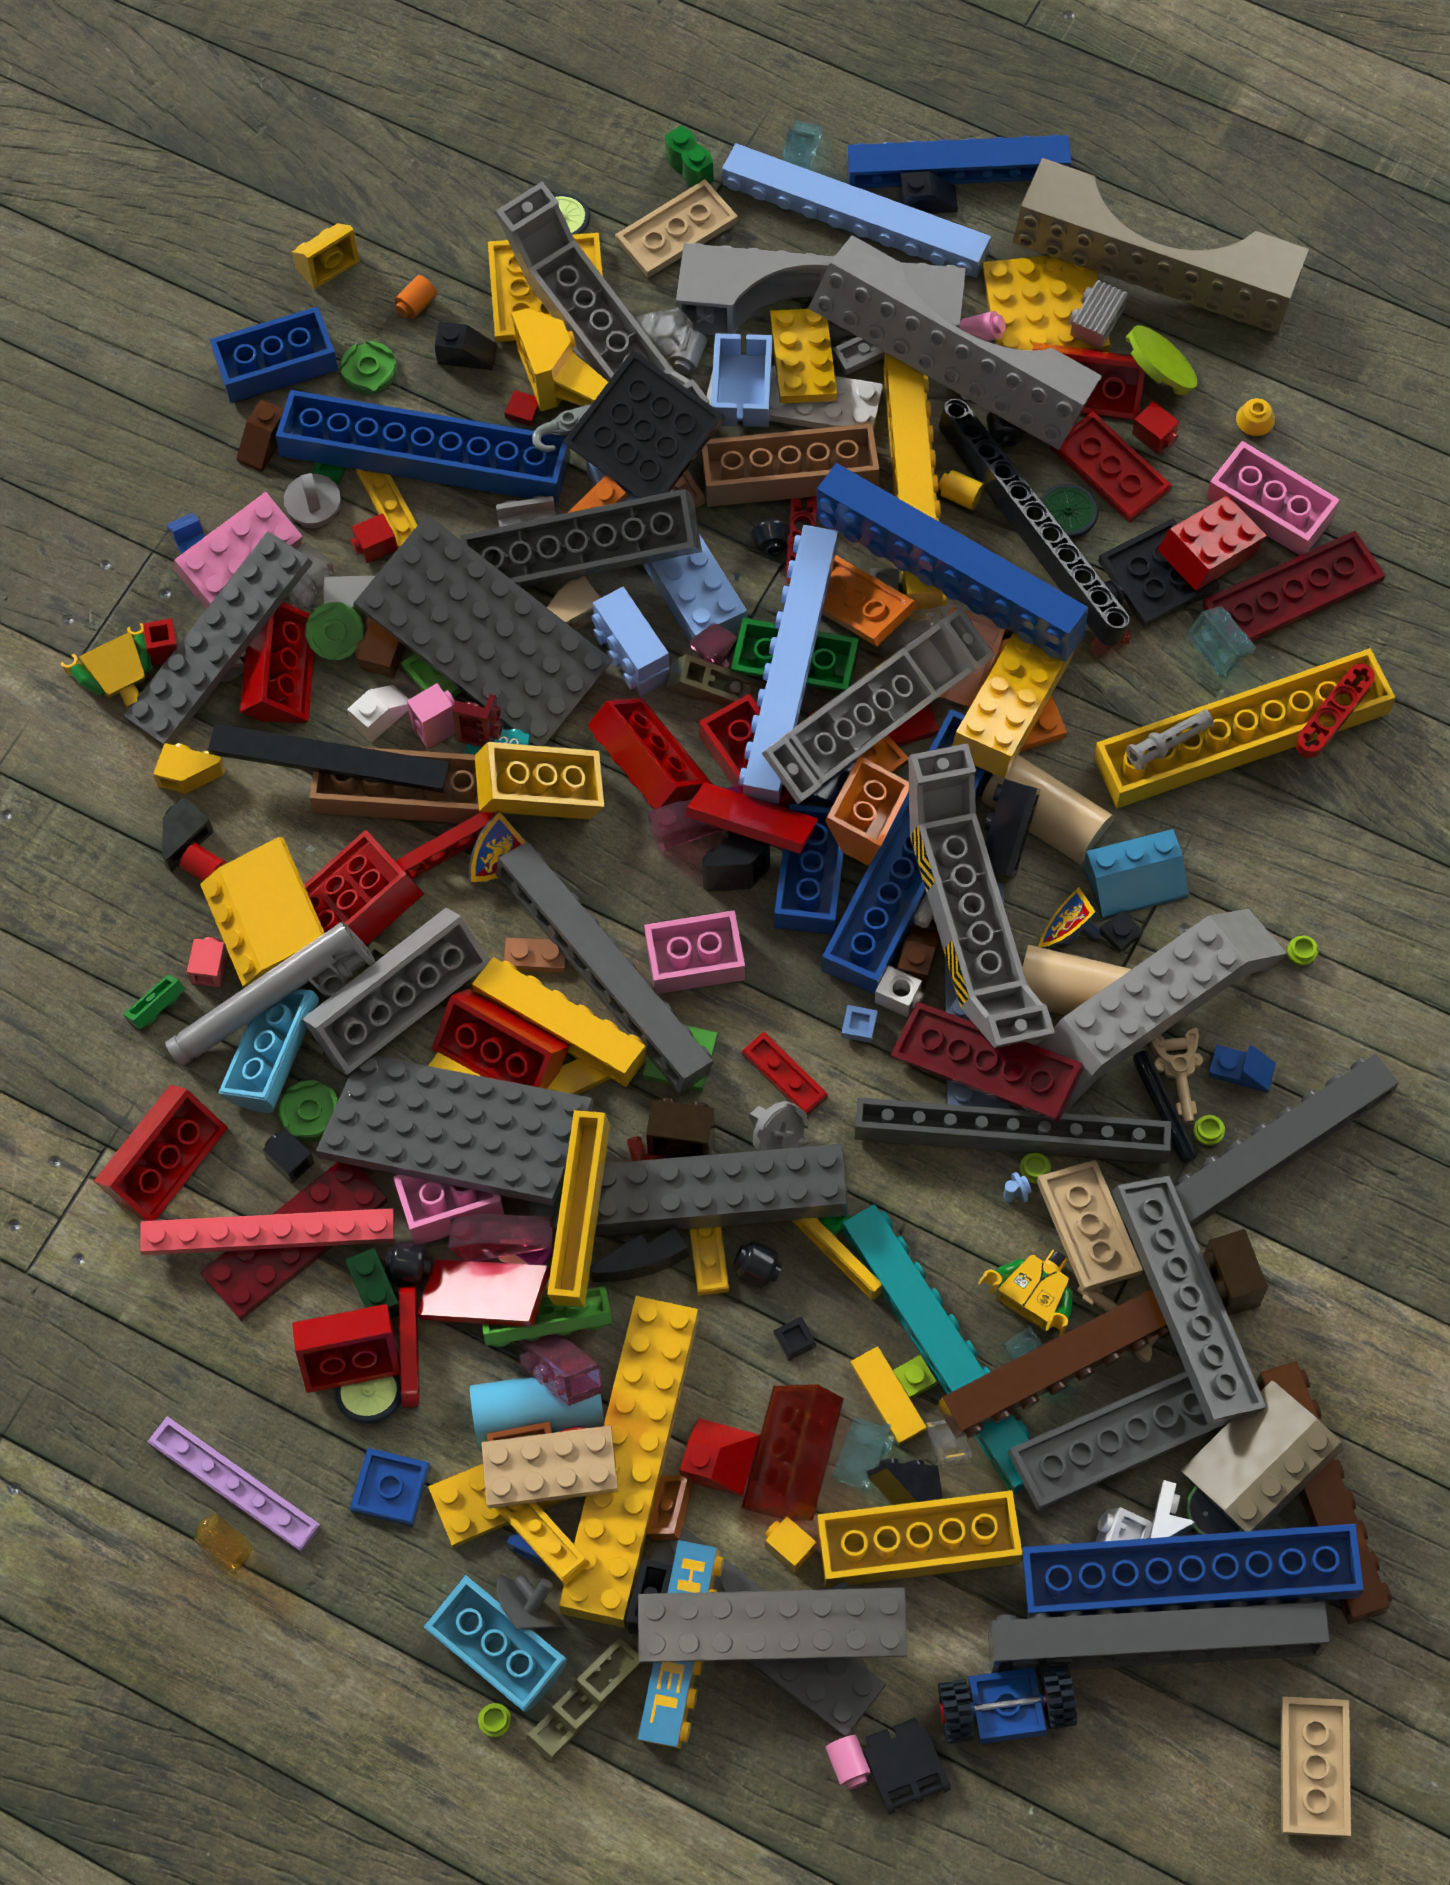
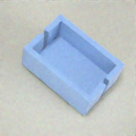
(742, 381)
(630, 642)

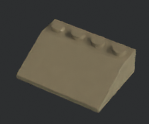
(1263, 1460)

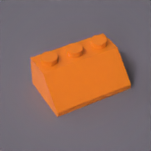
(866, 809)

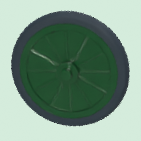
(1072, 508)

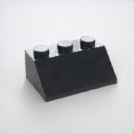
(1010, 825)

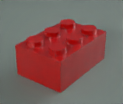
(1211, 542)
(346, 1348)

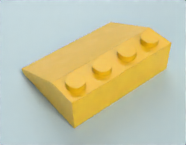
(261, 909)

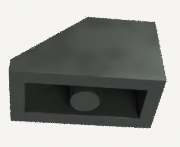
(181, 828)

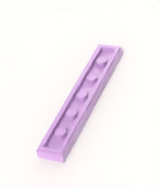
(234, 1484)

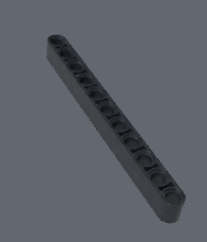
(1033, 521)

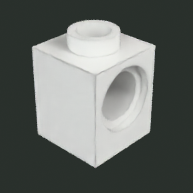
(893, 980)

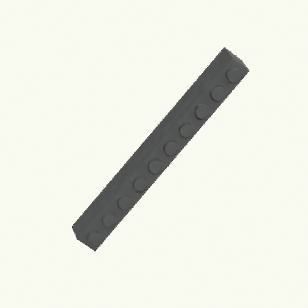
(604, 966)
(1012, 1130)
(1284, 1139)

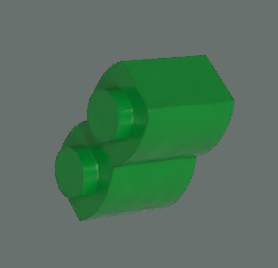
(688, 156)

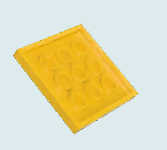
(511, 289)
(1037, 300)

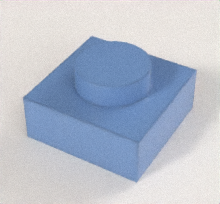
(859, 1023)

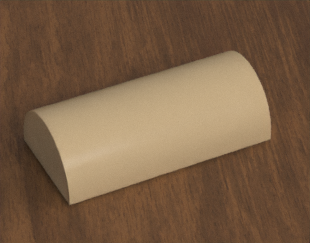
(1061, 814)
(1066, 979)

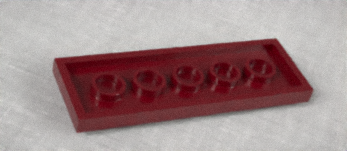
(1300, 586)
(962, 1054)
(252, 1276)

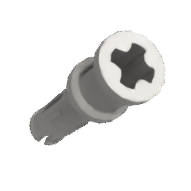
(1156, 742)

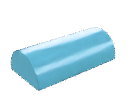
(268, 1053)
(525, 1403)
(486, 1640)

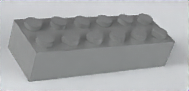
(396, 991)

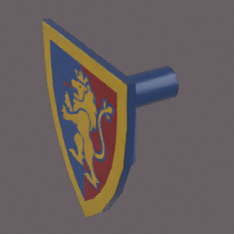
(1070, 921)

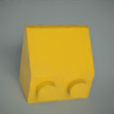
(326, 255)

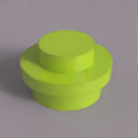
(1302, 950)
(1209, 1130)
(1033, 1166)
(494, 1720)

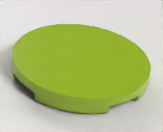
(1161, 360)

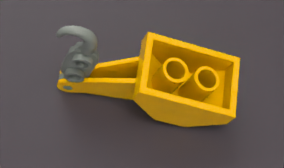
(554, 371)

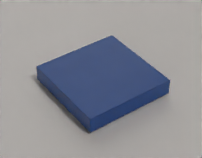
(390, 1487)

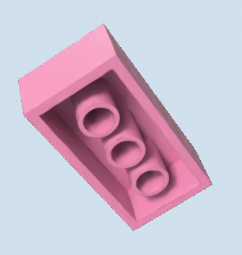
(1275, 498)
(218, 555)

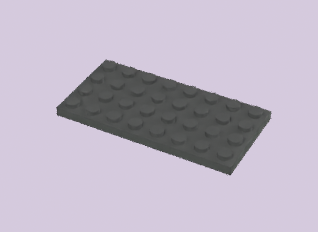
(482, 631)
(453, 1129)

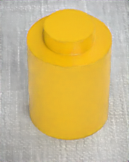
(961, 489)

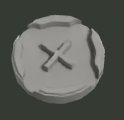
(312, 500)
(778, 1126)

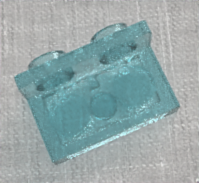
(1220, 640)
(862, 1452)

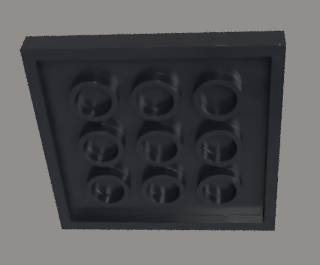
(644, 428)

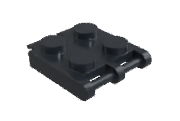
(904, 1764)

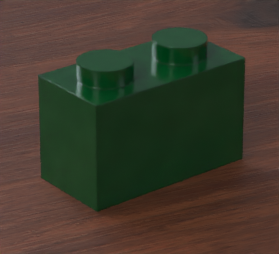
(372, 1281)

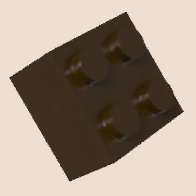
(680, 1129)
(1235, 1272)

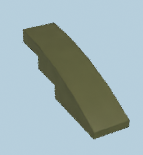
(584, 1699)

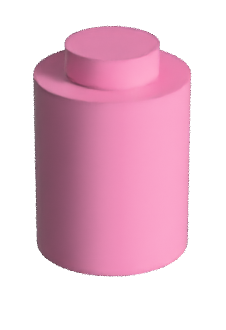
(985, 326)
(848, 1762)

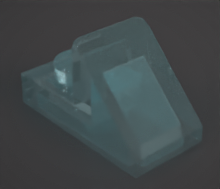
(802, 144)

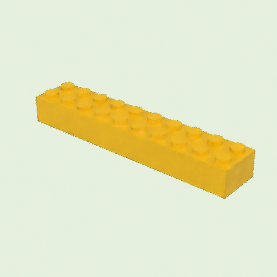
(912, 458)
(1243, 730)
(641, 1423)

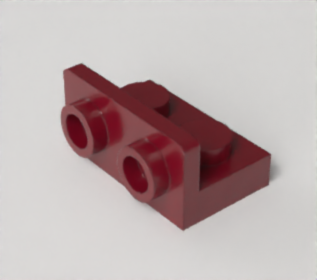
(477, 724)

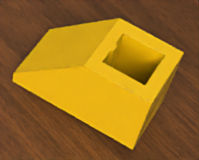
(186, 769)

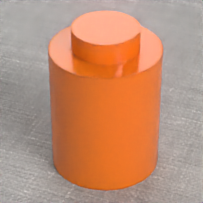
(415, 297)

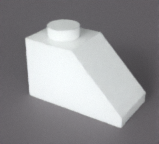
(377, 711)

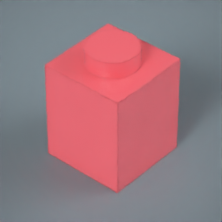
(207, 962)

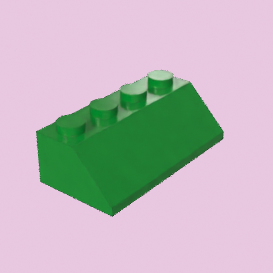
(831, 662)

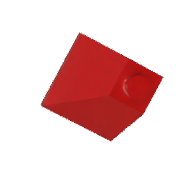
(719, 1456)

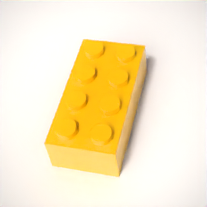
(539, 780)

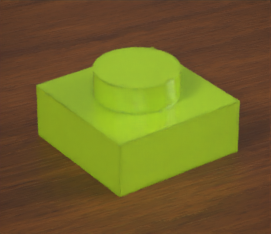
(915, 1377)

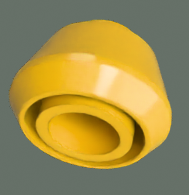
(1255, 417)

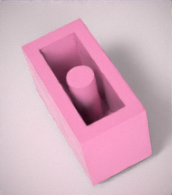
(432, 715)

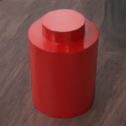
(200, 862)

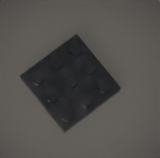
(1148, 580)

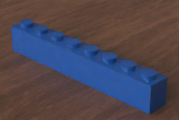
(955, 160)

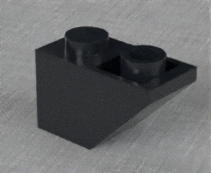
(906, 1481)

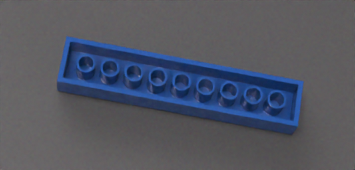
(421, 446)
(951, 563)
(886, 896)
(1194, 1570)

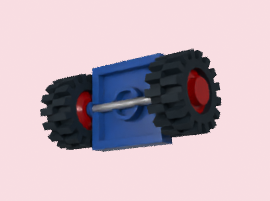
(1007, 1705)

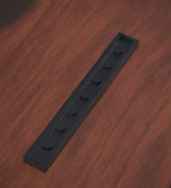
(329, 758)

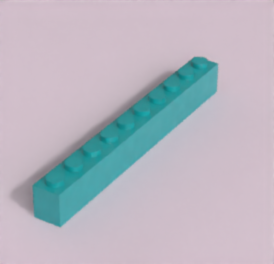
(930, 1327)

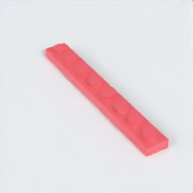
(267, 1231)

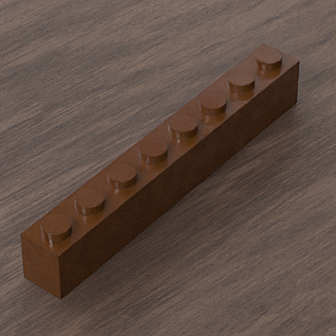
(1053, 1365)
(1330, 1504)

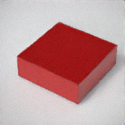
(522, 408)

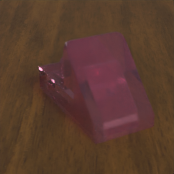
(713, 644)

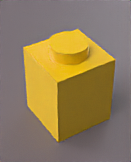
(789, 1543)

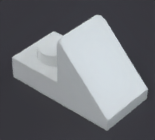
(1163, 1523)

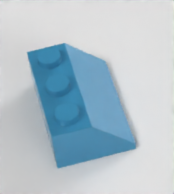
(1136, 873)

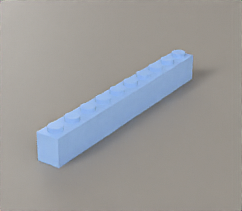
(855, 210)
(791, 656)

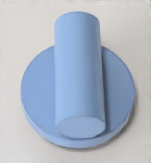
(1017, 1187)

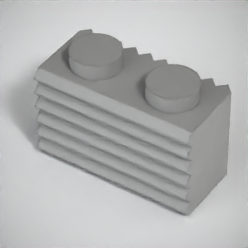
(1098, 313)

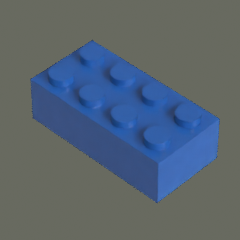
(274, 354)
(810, 880)

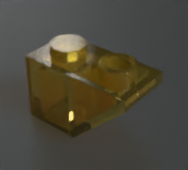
(222, 1543)

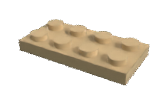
(688, 218)
(1089, 1225)
(549, 1467)
(1315, 1767)

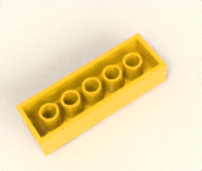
(1009, 705)
(919, 1539)

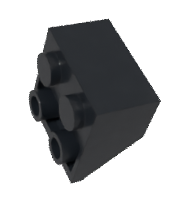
(735, 863)

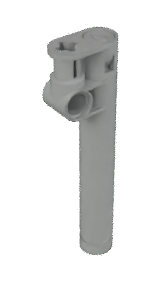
(323, 962)

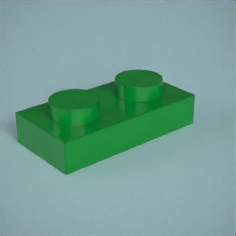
(162, 995)

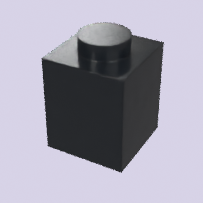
(288, 1155)

